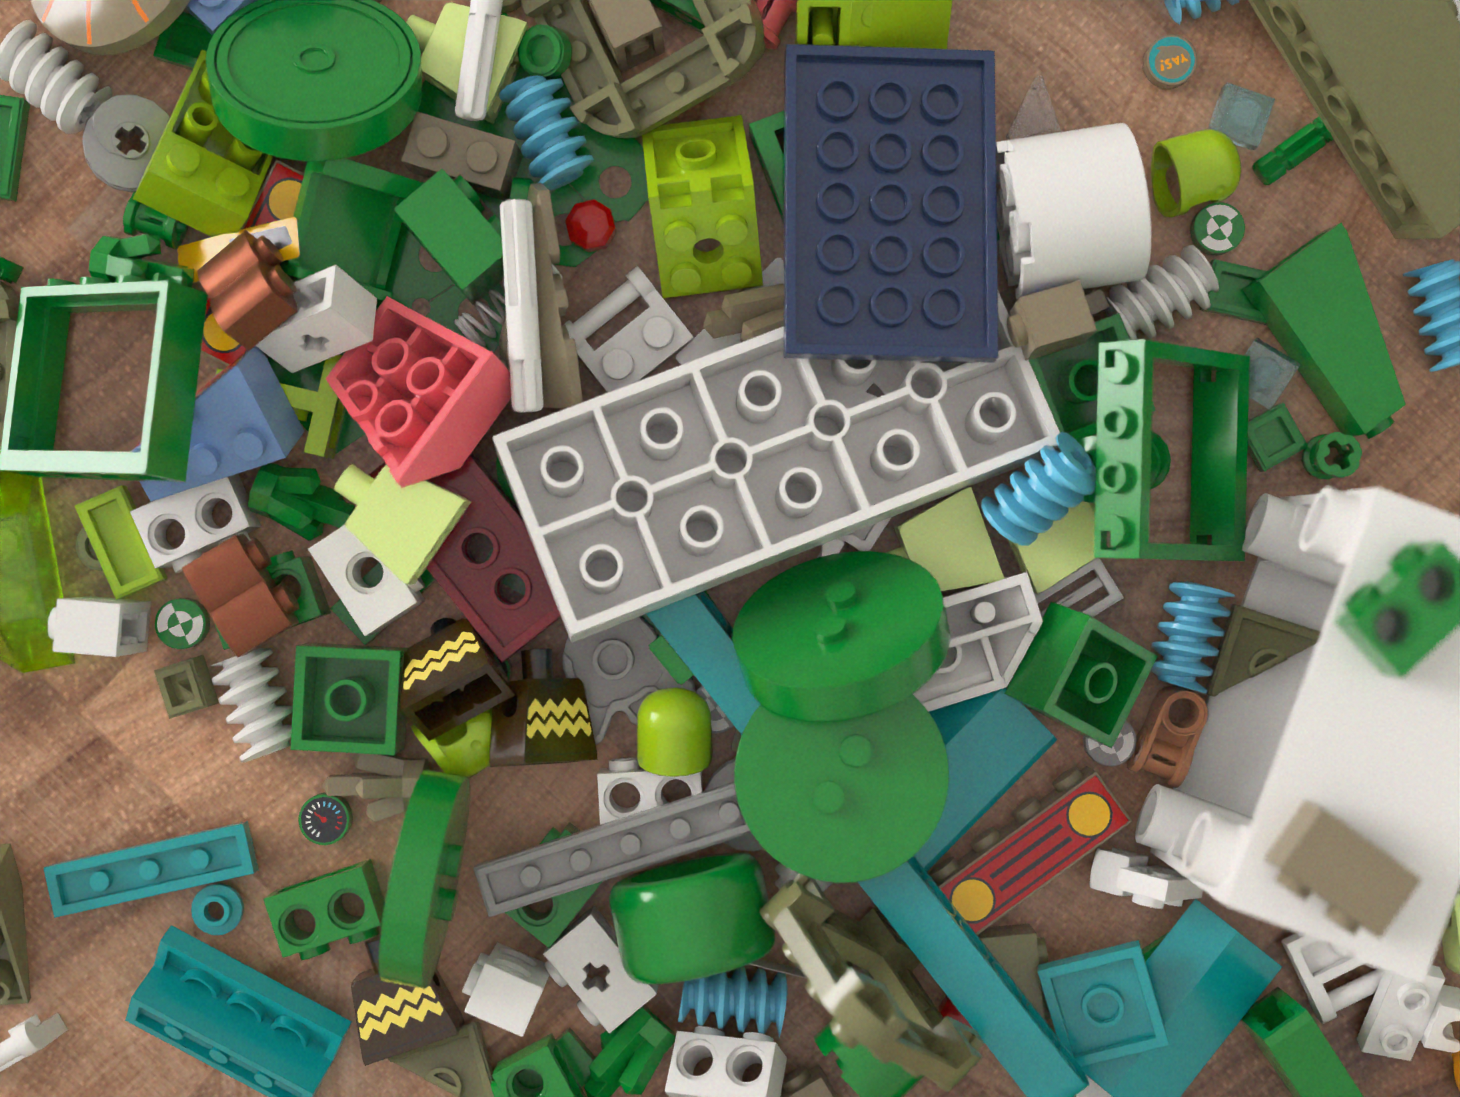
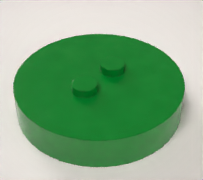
(314, 77)
(842, 635)
(842, 793)
(424, 879)

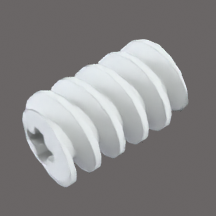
(47, 80)
(1164, 292)
(254, 703)

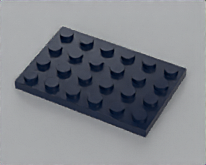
(890, 204)

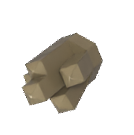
(748, 313)
(391, 782)

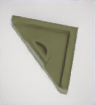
(1253, 645)
(454, 1064)

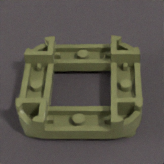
(668, 88)
(881, 1011)

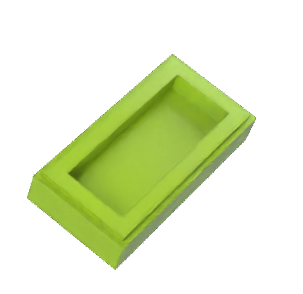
(118, 542)

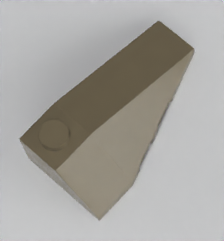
(558, 352)

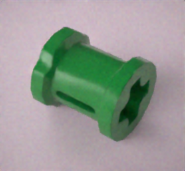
(139, 219)
(1343, 464)

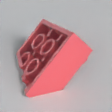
(420, 393)

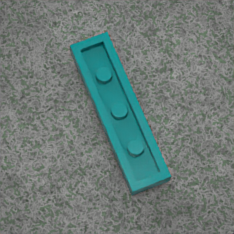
(151, 869)

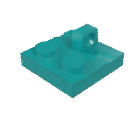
(1103, 1003)

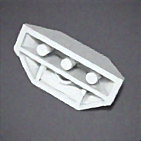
(987, 641)

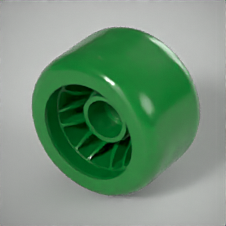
(691, 918)

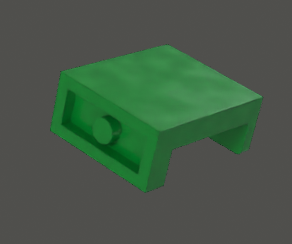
(349, 221)

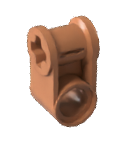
(1167, 738)

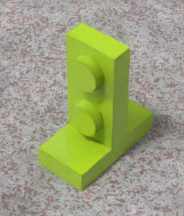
(326, 410)

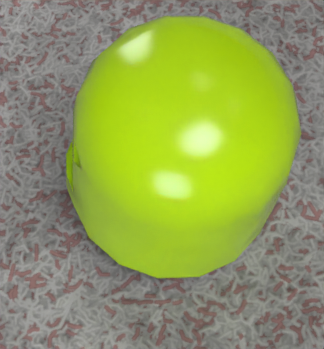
(1205, 168)
(674, 733)
(463, 748)

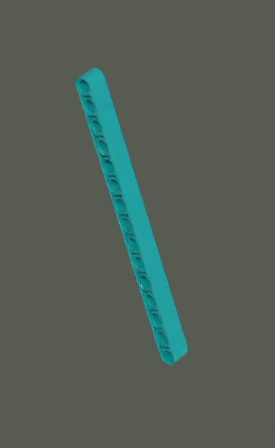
(904, 895)

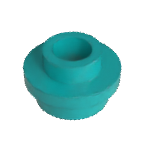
(228, 898)

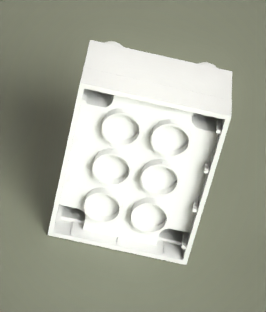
(1327, 733)

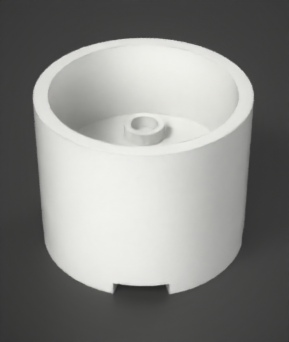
(1072, 209)

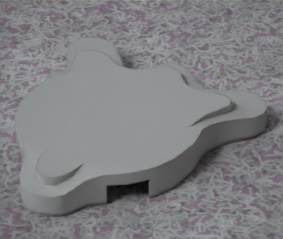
(617, 671)

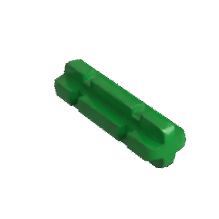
(1292, 152)

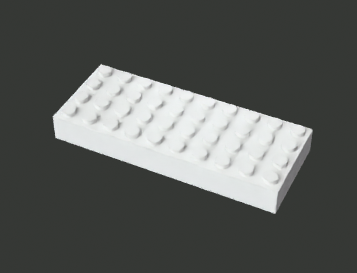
(753, 464)

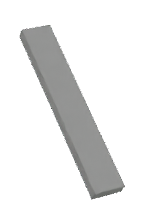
(610, 849)

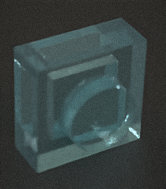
(1241, 115)
(1268, 372)

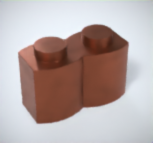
(248, 289)
(242, 594)

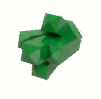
(127, 257)
(297, 500)
(629, 1055)

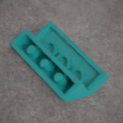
(988, 749)
(1204, 987)
(236, 1018)

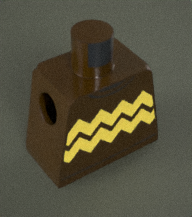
(451, 678)
(544, 718)
(399, 1016)

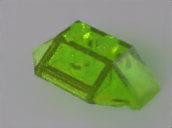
(27, 576)

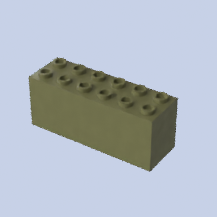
(1388, 96)

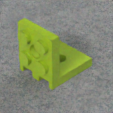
(700, 191)

